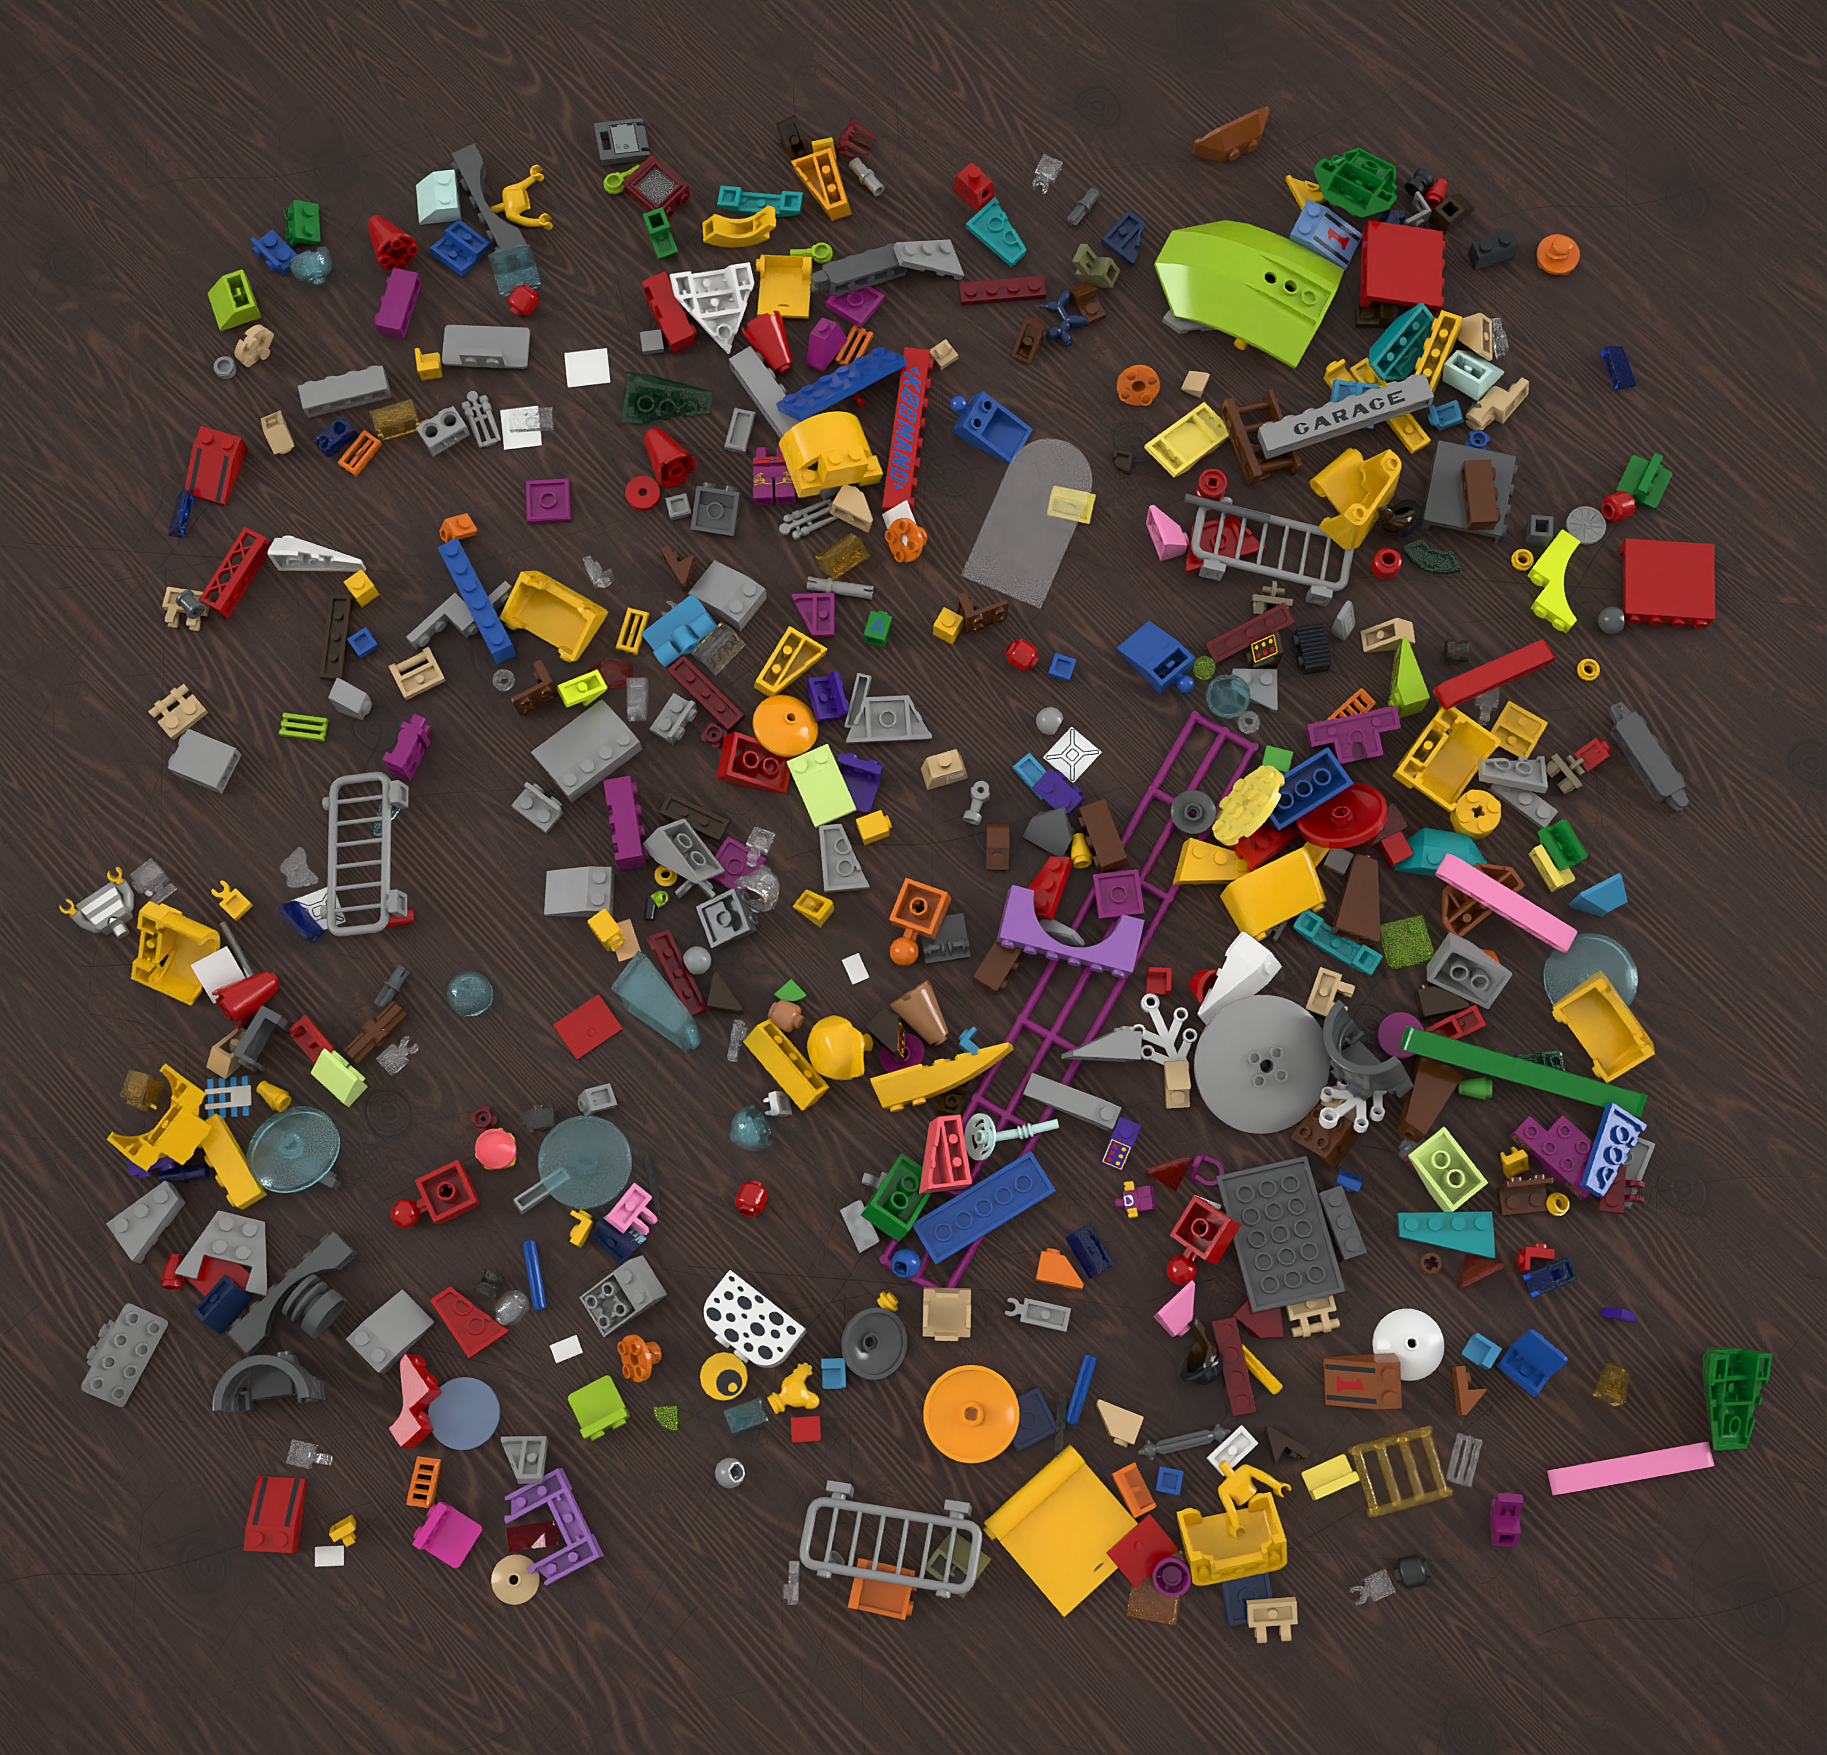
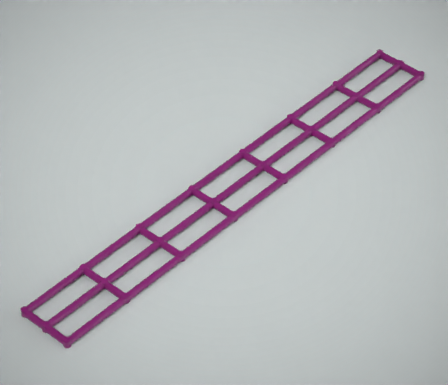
(1051, 1036)

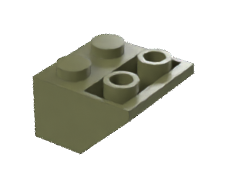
(959, 1562)

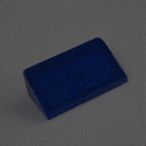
(1618, 367)
(180, 514)
(301, 920)
(1089, 1251)

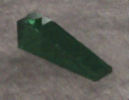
(657, 398)

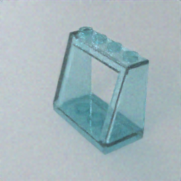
(651, 1000)

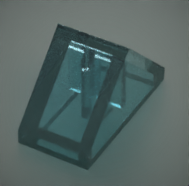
(745, 1416)

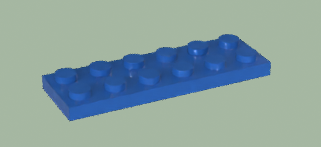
(840, 384)
(983, 1208)

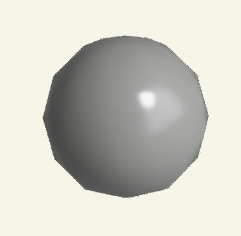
(1049, 720)
(697, 960)
(729, 1472)

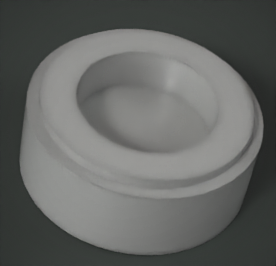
(225, 367)

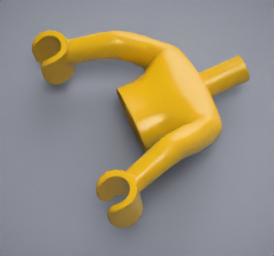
(517, 200)
(1241, 1489)

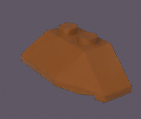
(1233, 138)
(1462, 912)

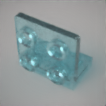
(514, 268)

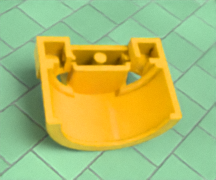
(837, 445)
(1445, 763)
(183, 939)
(176, 1132)

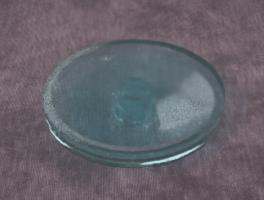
(1586, 957)
(293, 1149)
(585, 1162)

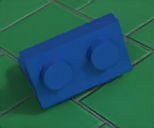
(1531, 1361)

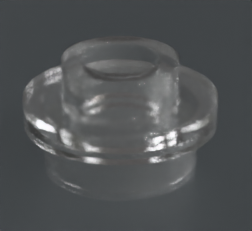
(500, 674)
(1244, 727)

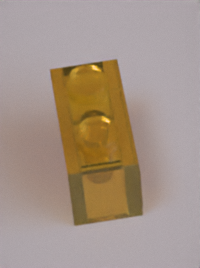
(395, 420)
(842, 556)
(141, 1090)

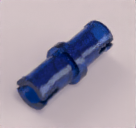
(184, 1173)

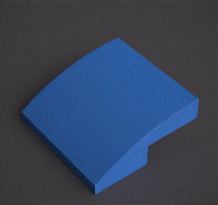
(460, 247)

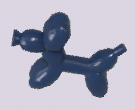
(1067, 321)

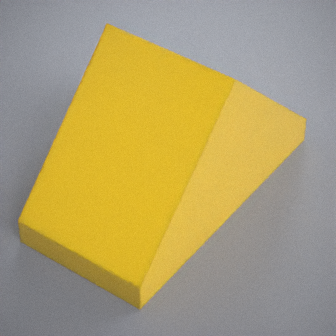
(814, 907)

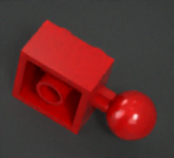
(433, 1187)
(1206, 1244)

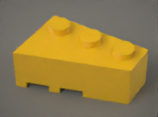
(788, 662)
(1208, 864)

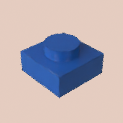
(363, 642)
(1062, 667)
(1349, 1180)
(1169, 1480)

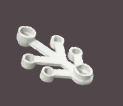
(1164, 1039)
(1334, 1114)

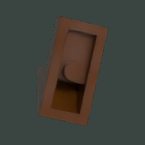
(1087, 303)
(1029, 339)
(680, 569)

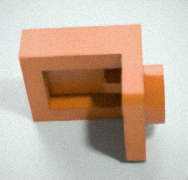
(457, 527)

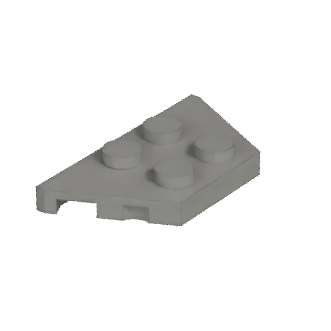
(887, 721)

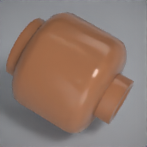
(785, 1015)

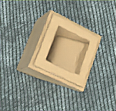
(1195, 383)

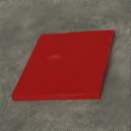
(588, 1027)
(214, 1269)
(1141, 1550)

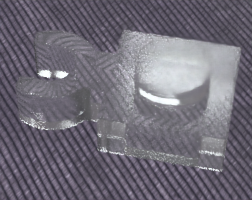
(1046, 171)
(1499, 340)
(738, 1034)
(395, 1057)
(1376, 1586)
(791, 1590)

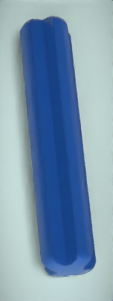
(534, 1275)
(1080, 1389)

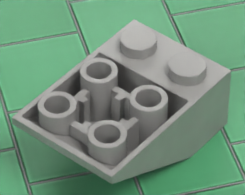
(623, 1295)

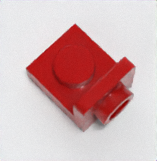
(1594, 753)

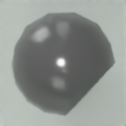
(1611, 620)

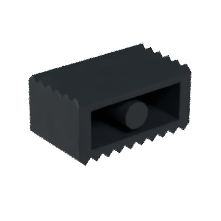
(1492, 249)
(1312, 649)

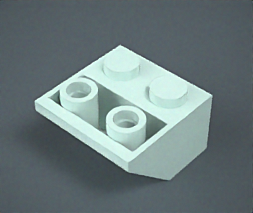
(1470, 373)

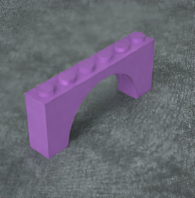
(1022, 930)

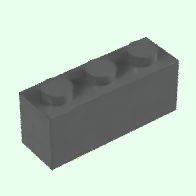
(1341, 1224)

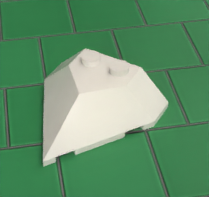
(716, 299)

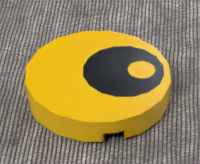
(723, 1376)

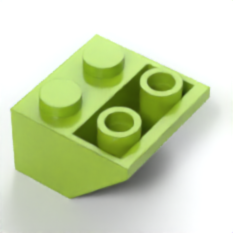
(233, 301)

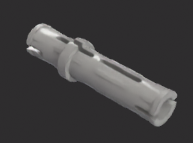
(838, 587)

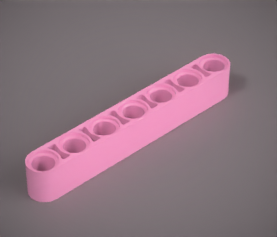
(1506, 903)
(1630, 1468)

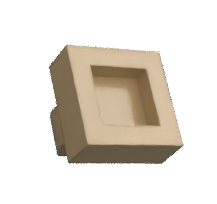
(943, 354)

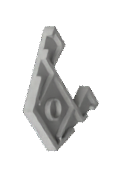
(231, 1240)

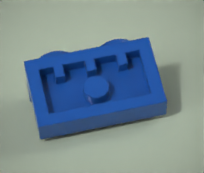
(274, 251)

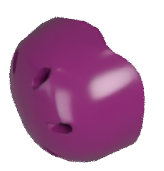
(1171, 1576)

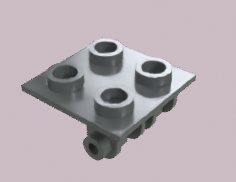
(950, 942)

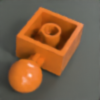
(926, 923)

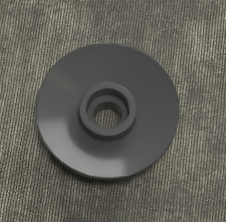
(1200, 804)

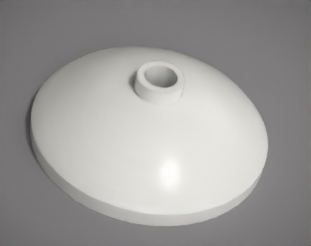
(1405, 1324)

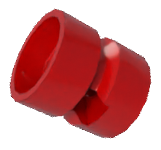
(1211, 485)

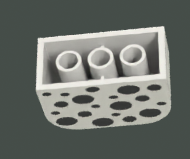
(751, 1323)

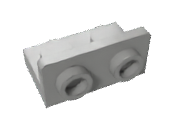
(674, 718)
(538, 808)

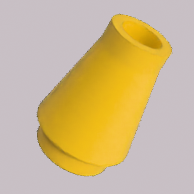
(1080, 851)
(275, 1097)

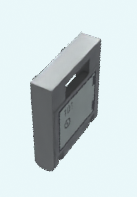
(626, 139)

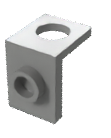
(1423, 215)
(705, 886)

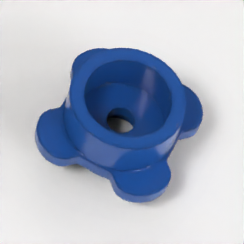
(1480, 436)

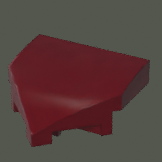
(1261, 1324)

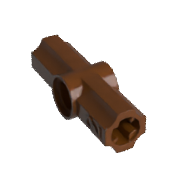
(376, 1032)

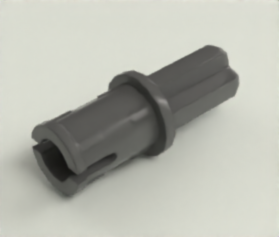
(1083, 207)
(391, 987)

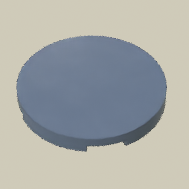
(464, 1413)

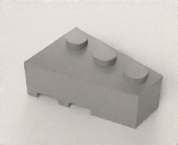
(146, 1219)

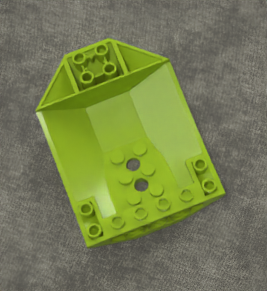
(1218, 280)

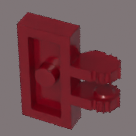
(1615, 1196)

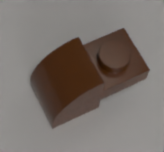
(997, 846)

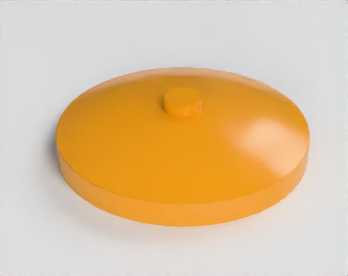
(971, 1414)

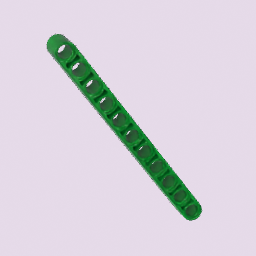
(1521, 1071)

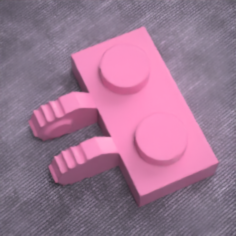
(628, 1209)

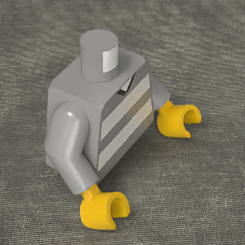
(105, 909)

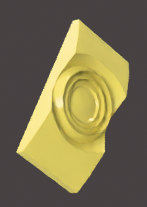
(1188, 440)

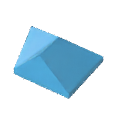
(1601, 897)

